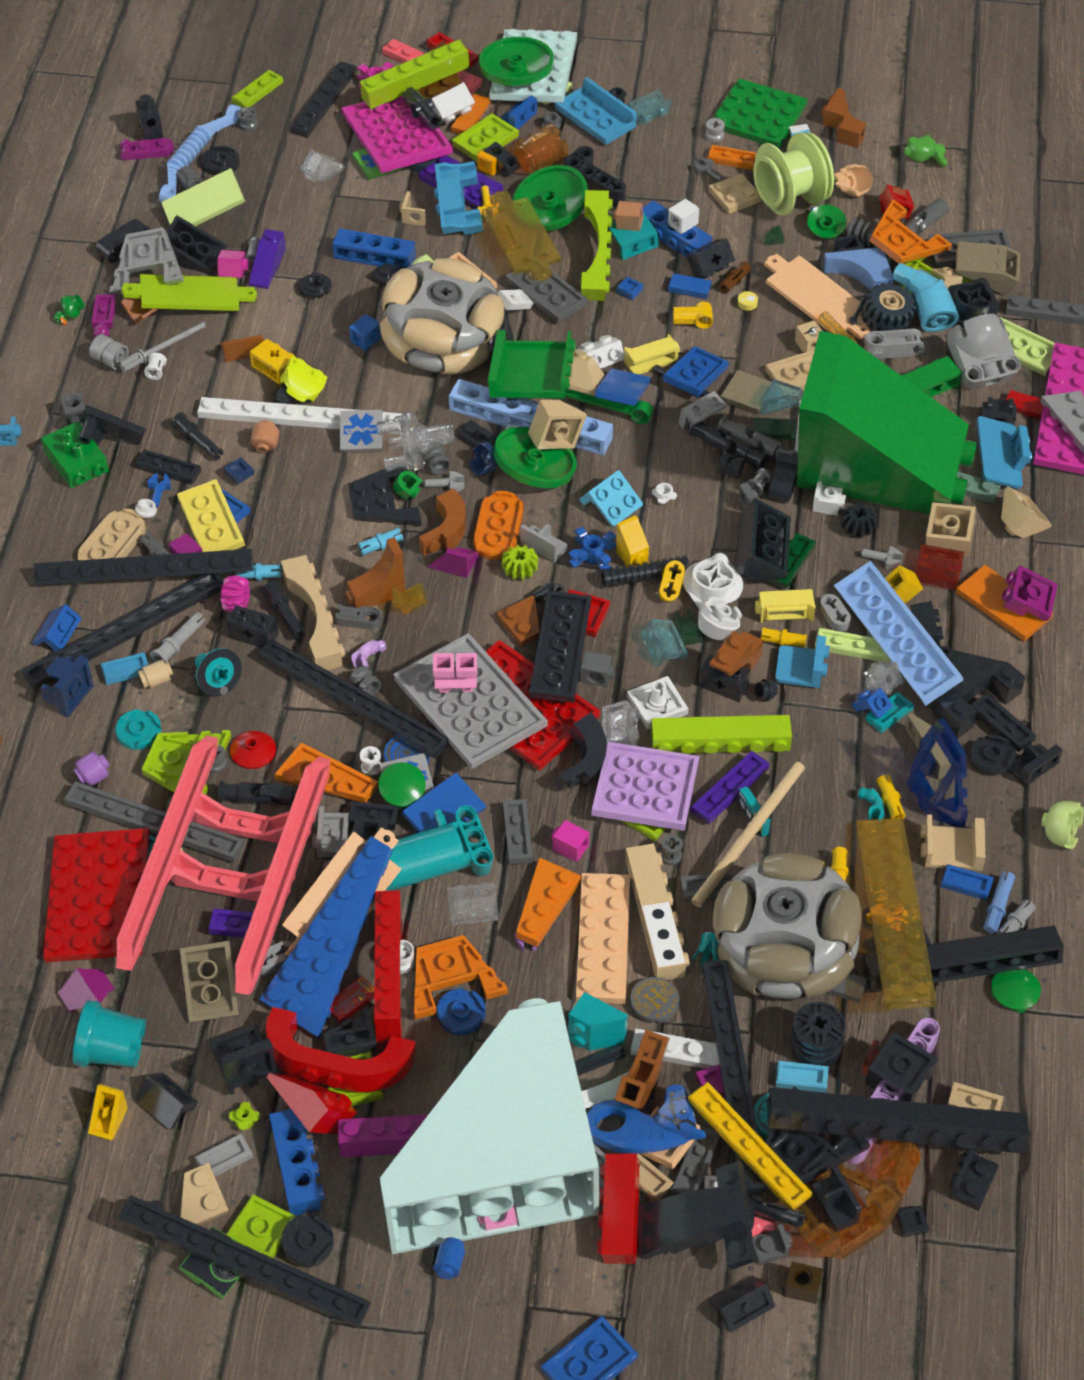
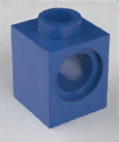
(365, 332)

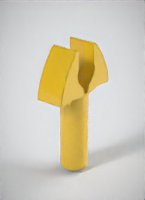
(486, 199)

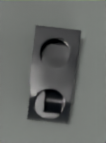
(506, 162)

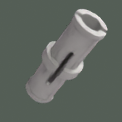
(1017, 920)

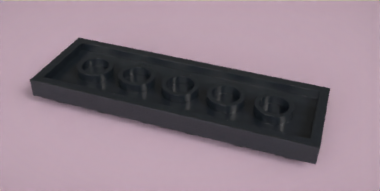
(560, 647)

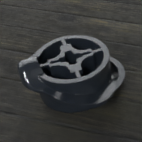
(973, 300)

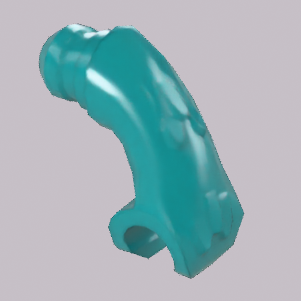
(874, 798)

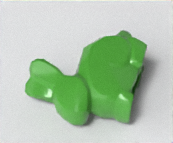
(925, 148)

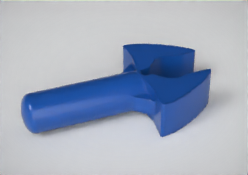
(158, 488)

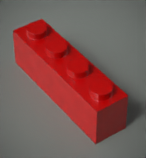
(620, 1209)

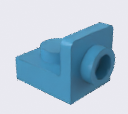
(10, 433)

